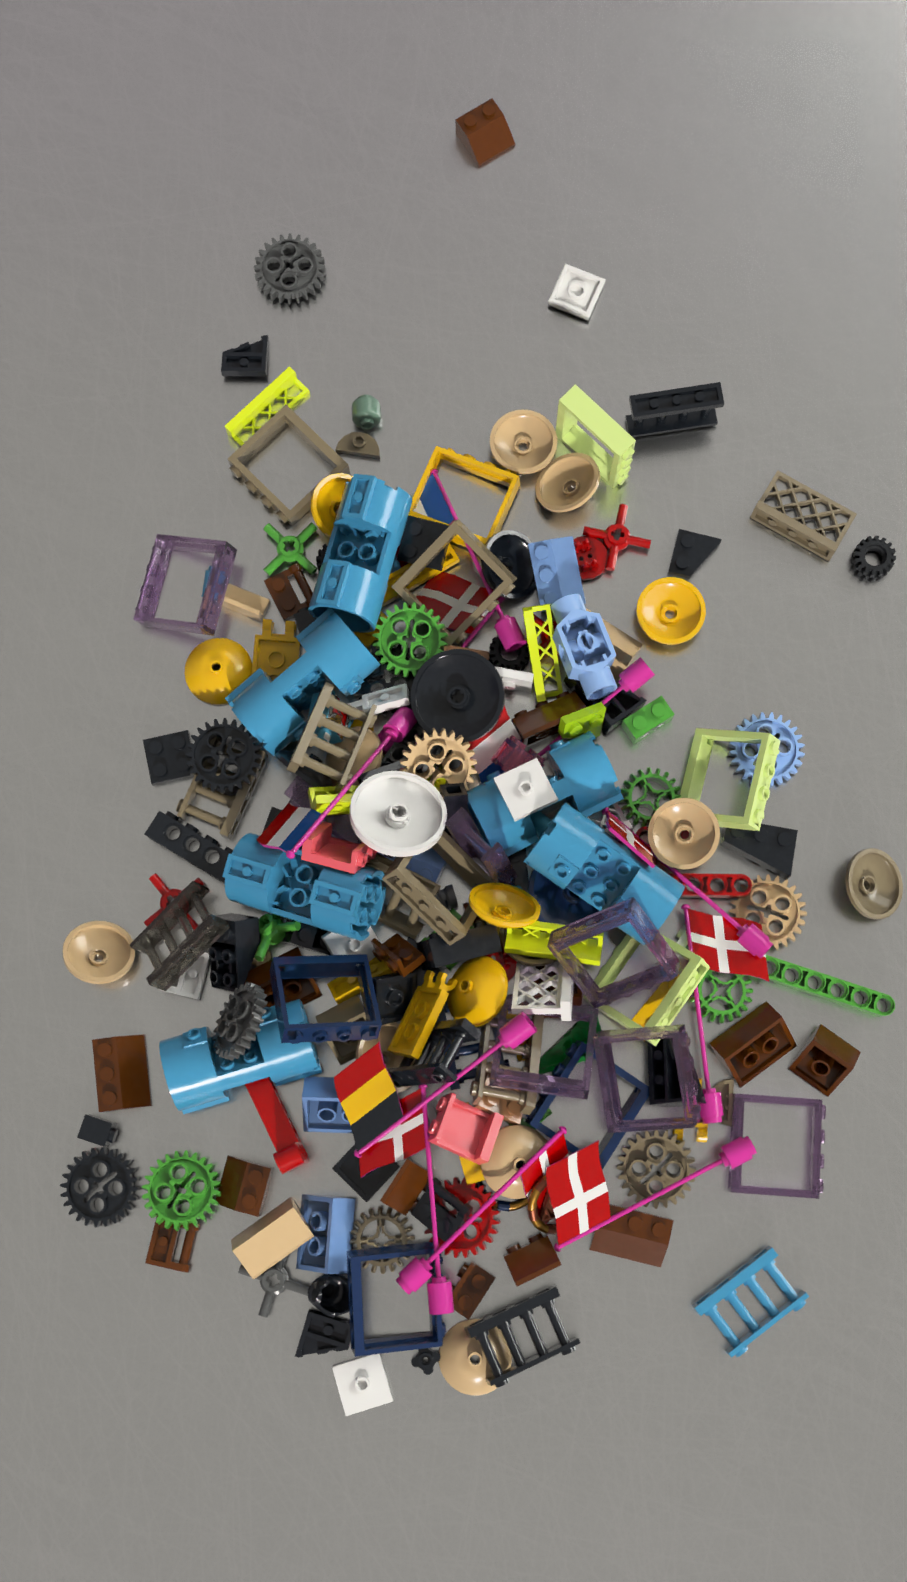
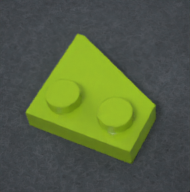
(582, 721)

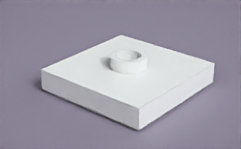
(576, 292)
(516, 679)
(525, 789)
(343, 945)
(362, 1384)

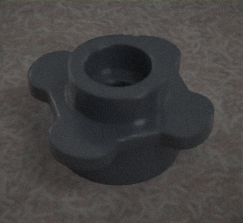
(427, 1367)

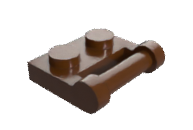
(283, 593)
(163, 1247)

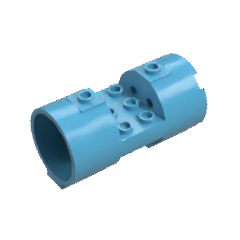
(361, 552)
(274, 707)
(580, 776)
(601, 868)
(303, 889)
(203, 1079)

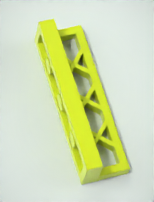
(263, 401)
(538, 679)
(322, 796)
(534, 943)

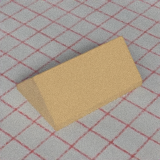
(624, 646)
(271, 1238)

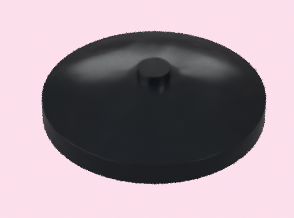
(459, 694)

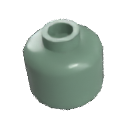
(366, 411)

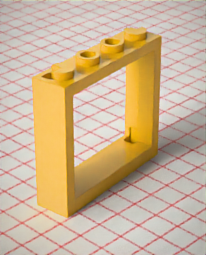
(470, 464)

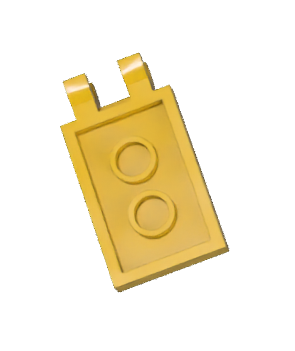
(275, 651)
(421, 1015)

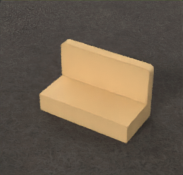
(245, 603)

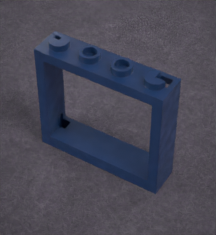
(325, 967)
(629, 1110)
(394, 1343)

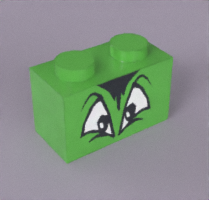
(647, 720)

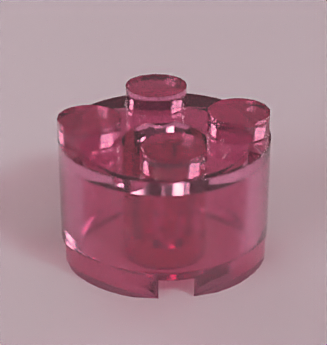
(513, 754)

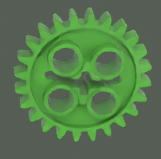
(388, 638)
(164, 1178)

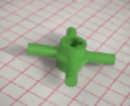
(290, 541)
(272, 932)

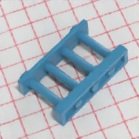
(746, 1276)

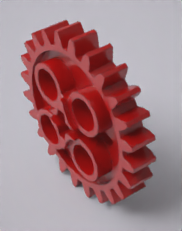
(465, 1194)

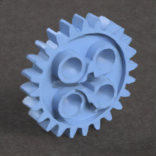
(784, 762)

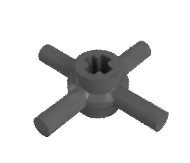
(270, 1290)

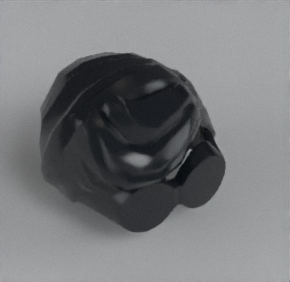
(330, 1294)

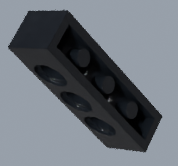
(159, 833)

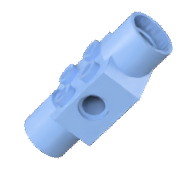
(584, 646)

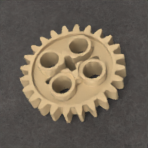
(420, 754)
(774, 892)

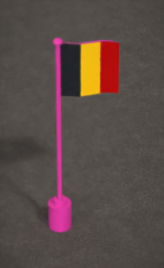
(373, 1100)

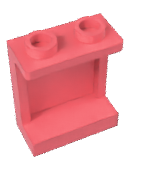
(335, 852)
(464, 1129)

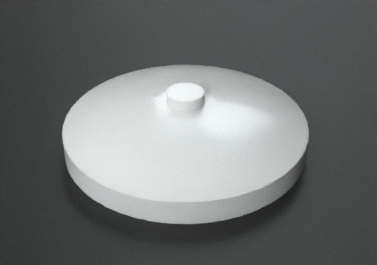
(398, 813)

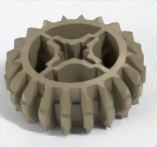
(381, 1217)

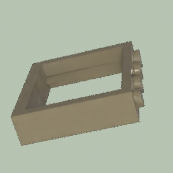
(310, 437)
(483, 552)
(427, 905)

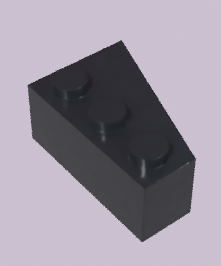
(617, 708)
(770, 847)
(477, 942)
(663, 1076)

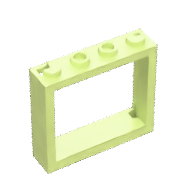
(579, 407)
(761, 780)
(674, 999)

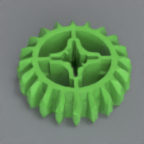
(646, 788)
(726, 1000)

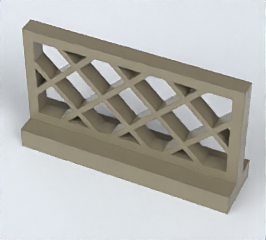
(795, 528)

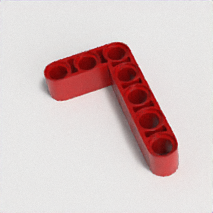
(706, 879)
(278, 1124)

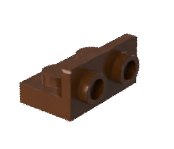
(398, 954)
(470, 1288)

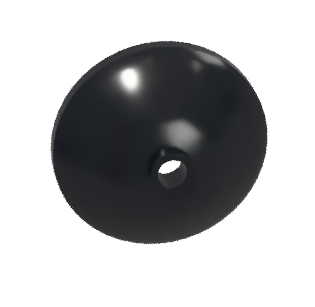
(513, 552)
(309, 775)

